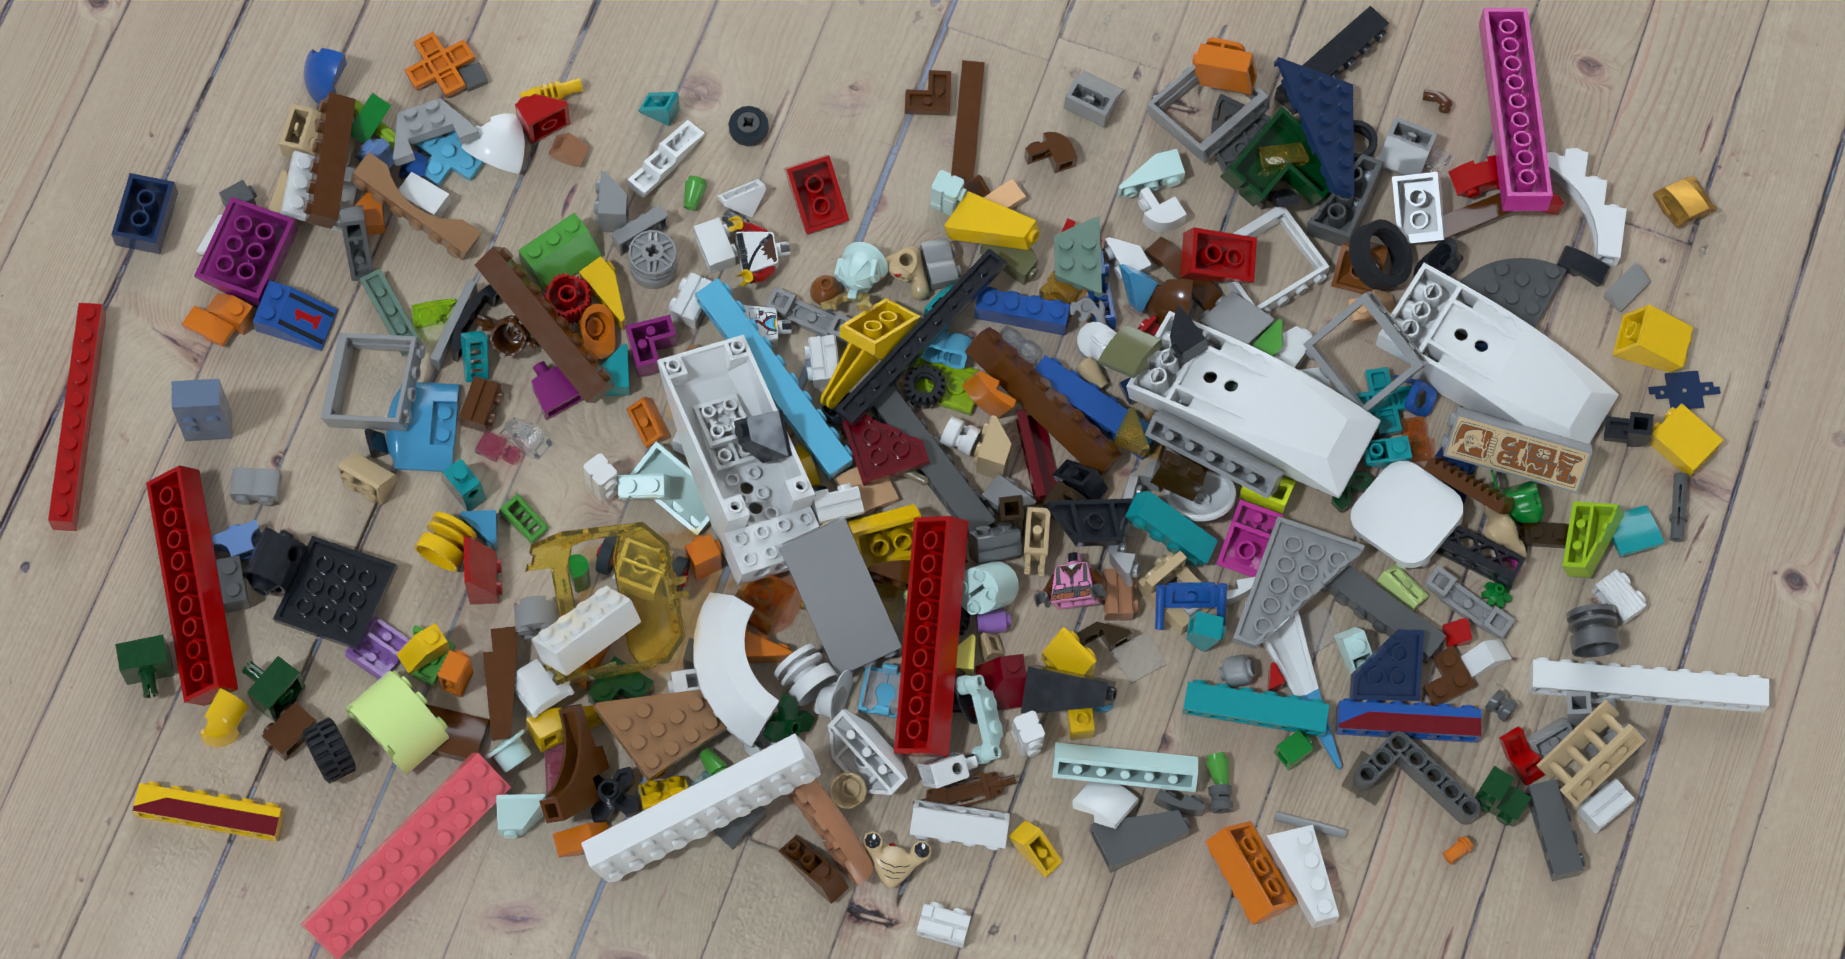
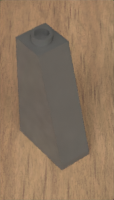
(1138, 837)

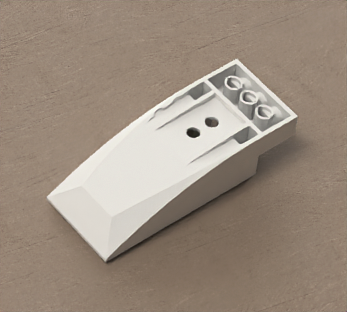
(1518, 376)
(706, 395)
(1270, 415)

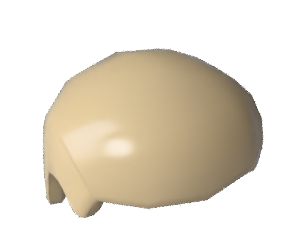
(848, 790)

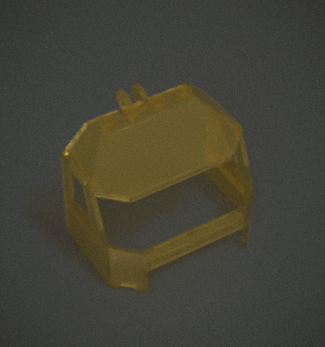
(642, 574)

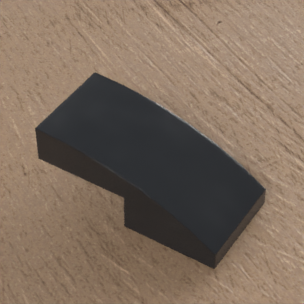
(1583, 264)

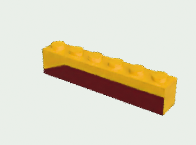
(208, 812)

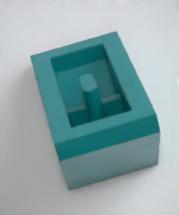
(661, 106)

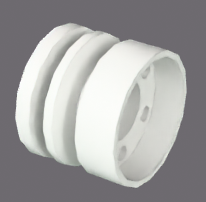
(805, 674)

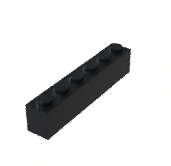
(1344, 49)

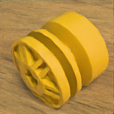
(445, 541)

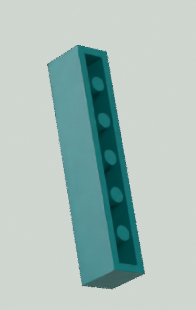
(1255, 708)

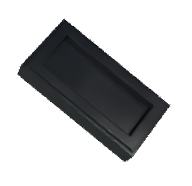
(1283, 197)

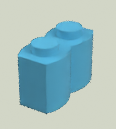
(948, 350)

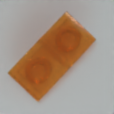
(1418, 441)

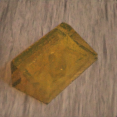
(1279, 155)

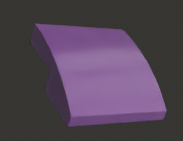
(378, 649)

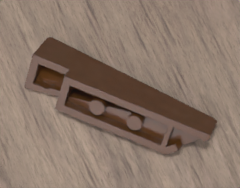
(500, 680)

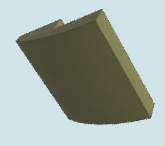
(1129, 351)

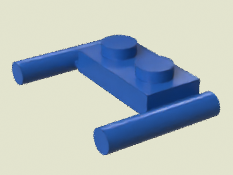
(1189, 596)

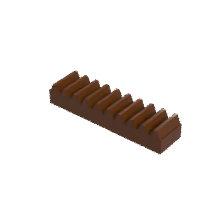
(1469, 485)

